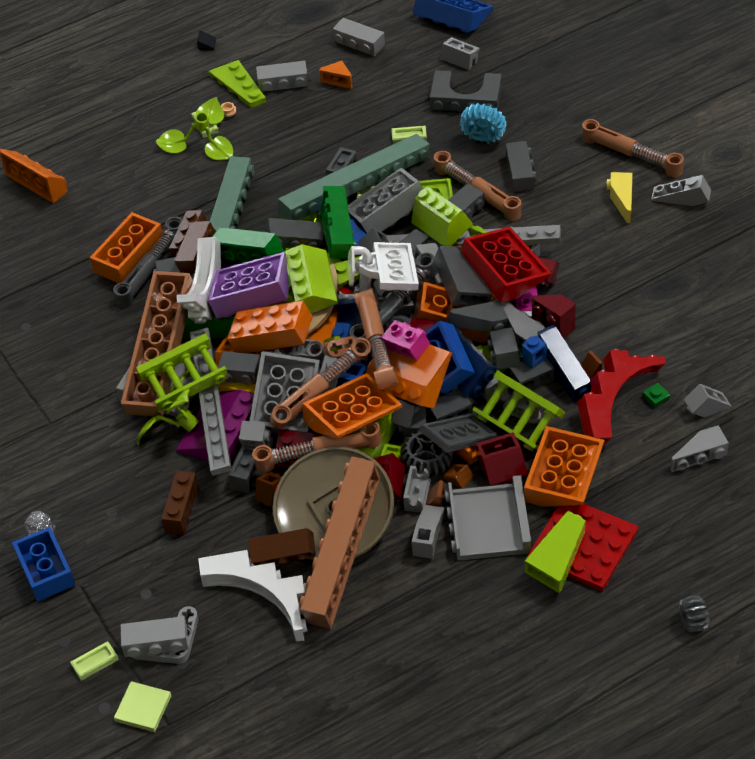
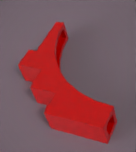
(597, 405)

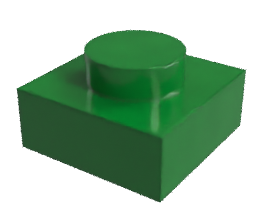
(656, 395)

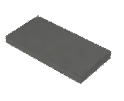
(457, 432)

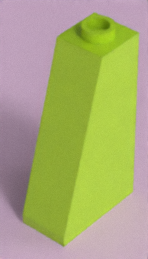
(556, 552)

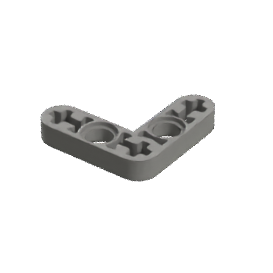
(171, 657)

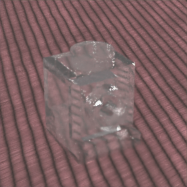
(38, 521)

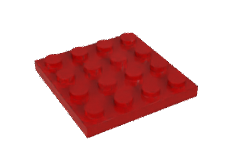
(602, 545)

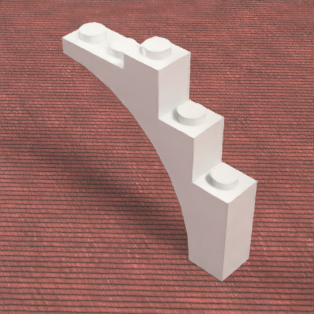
(207, 263)
(238, 571)

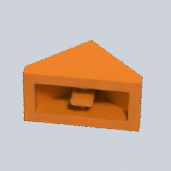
(336, 74)

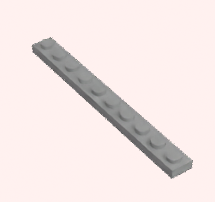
(530, 235)
(212, 416)

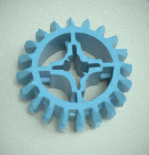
(483, 123)

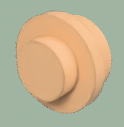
(229, 109)

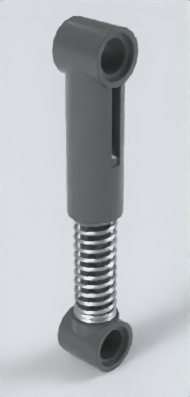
(425, 268)
(126, 290)

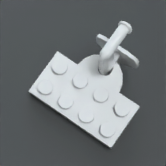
(388, 263)

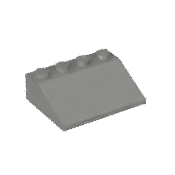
(386, 202)
(277, 380)

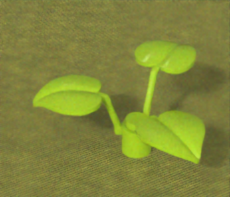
(208, 113)
(184, 418)

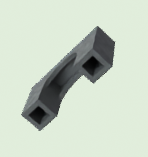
(445, 99)

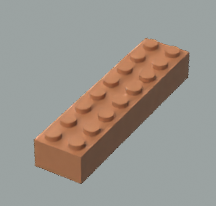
(158, 333)
(340, 542)

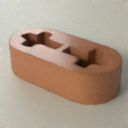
(338, 343)

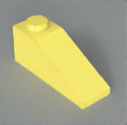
(621, 193)

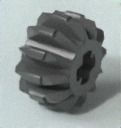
(694, 613)

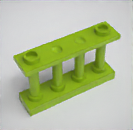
(179, 355)
(519, 393)

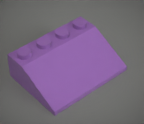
(249, 285)

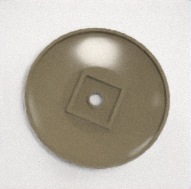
(312, 486)

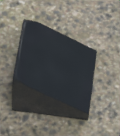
(205, 41)

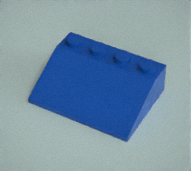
(454, 13)

